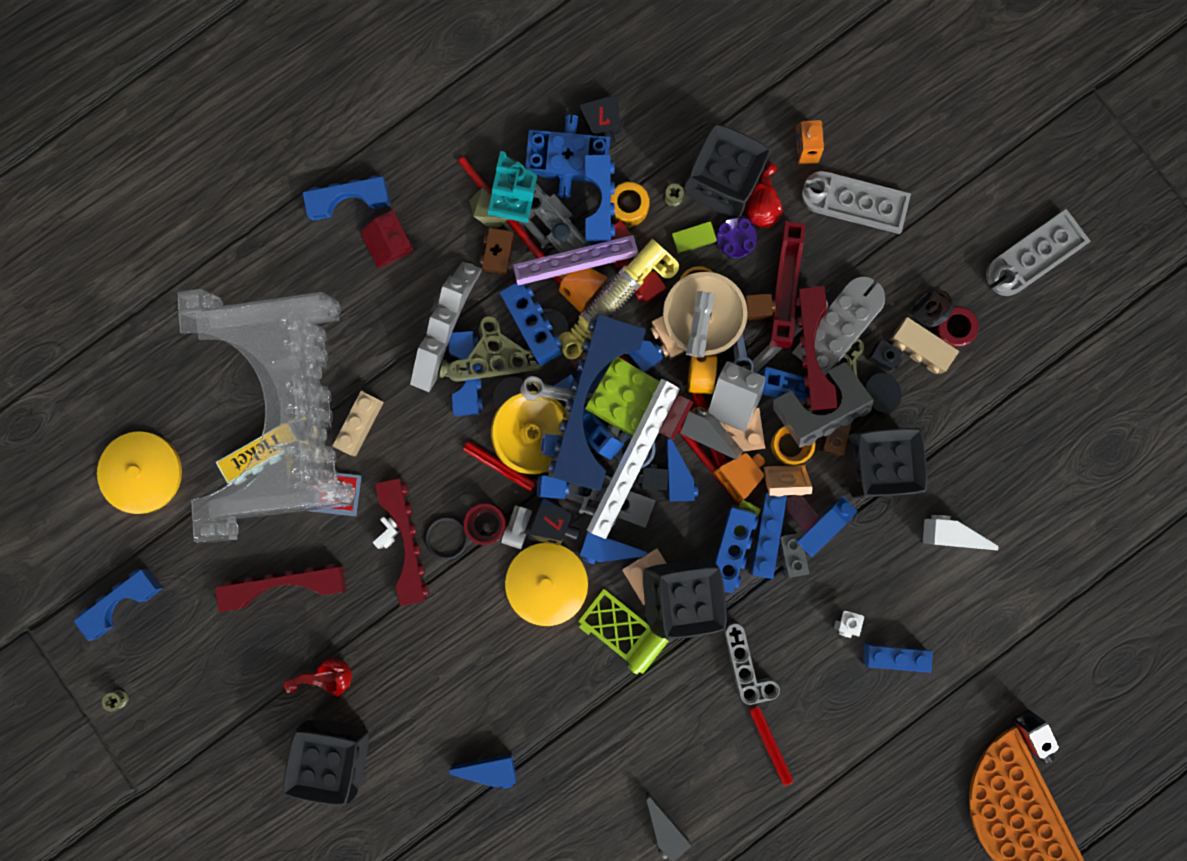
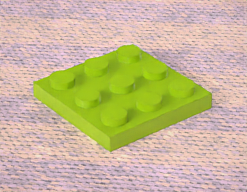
(623, 396)

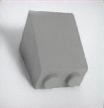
(736, 396)

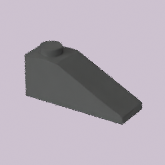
(708, 431)
(669, 836)

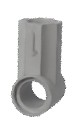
(516, 531)

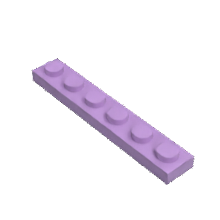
(575, 260)

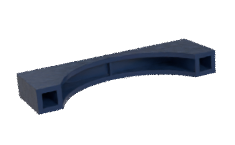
(572, 456)

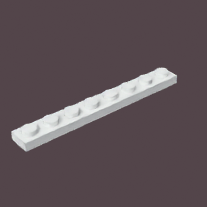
(633, 459)

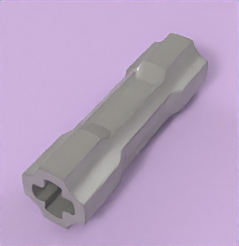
(700, 323)

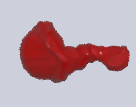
(763, 204)
(331, 675)

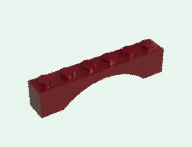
(786, 284)
(822, 391)
(410, 584)
(238, 596)

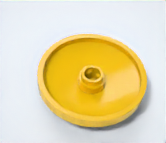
(519, 431)
(139, 472)
(546, 584)

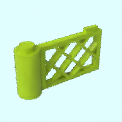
(642, 652)

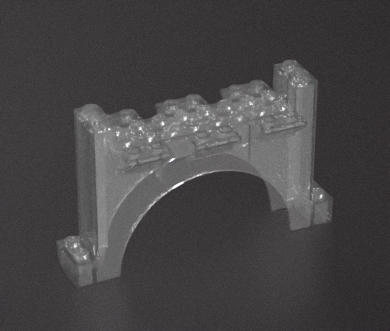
(287, 352)

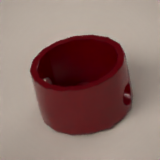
(972, 322)
(469, 524)

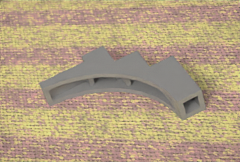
(441, 325)

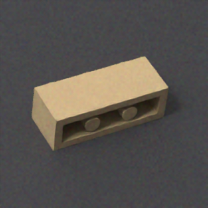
(923, 346)
(358, 424)

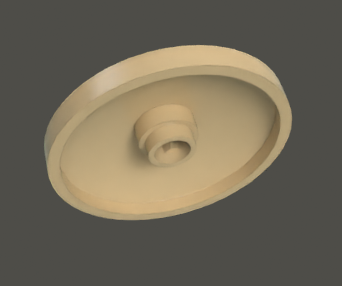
(726, 318)

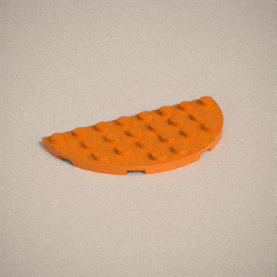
(1014, 807)

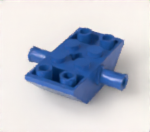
(548, 150)

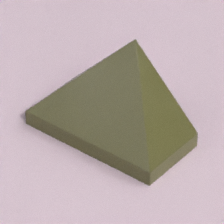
(480, 205)

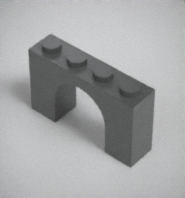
(808, 427)

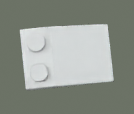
(943, 531)

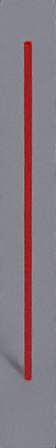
(538, 254)

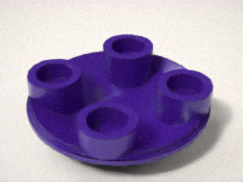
(736, 237)

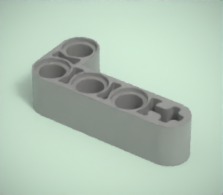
(745, 662)

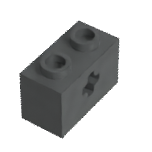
(792, 555)

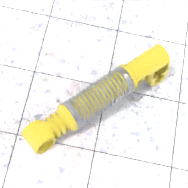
(630, 279)

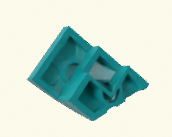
(512, 190)

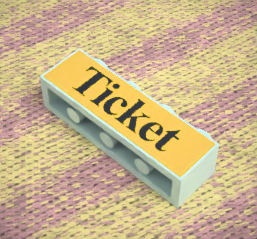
(236, 462)

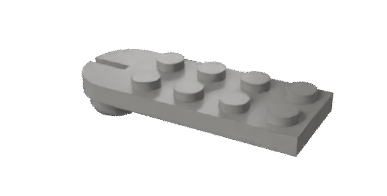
(856, 201)
(1036, 254)
(845, 321)

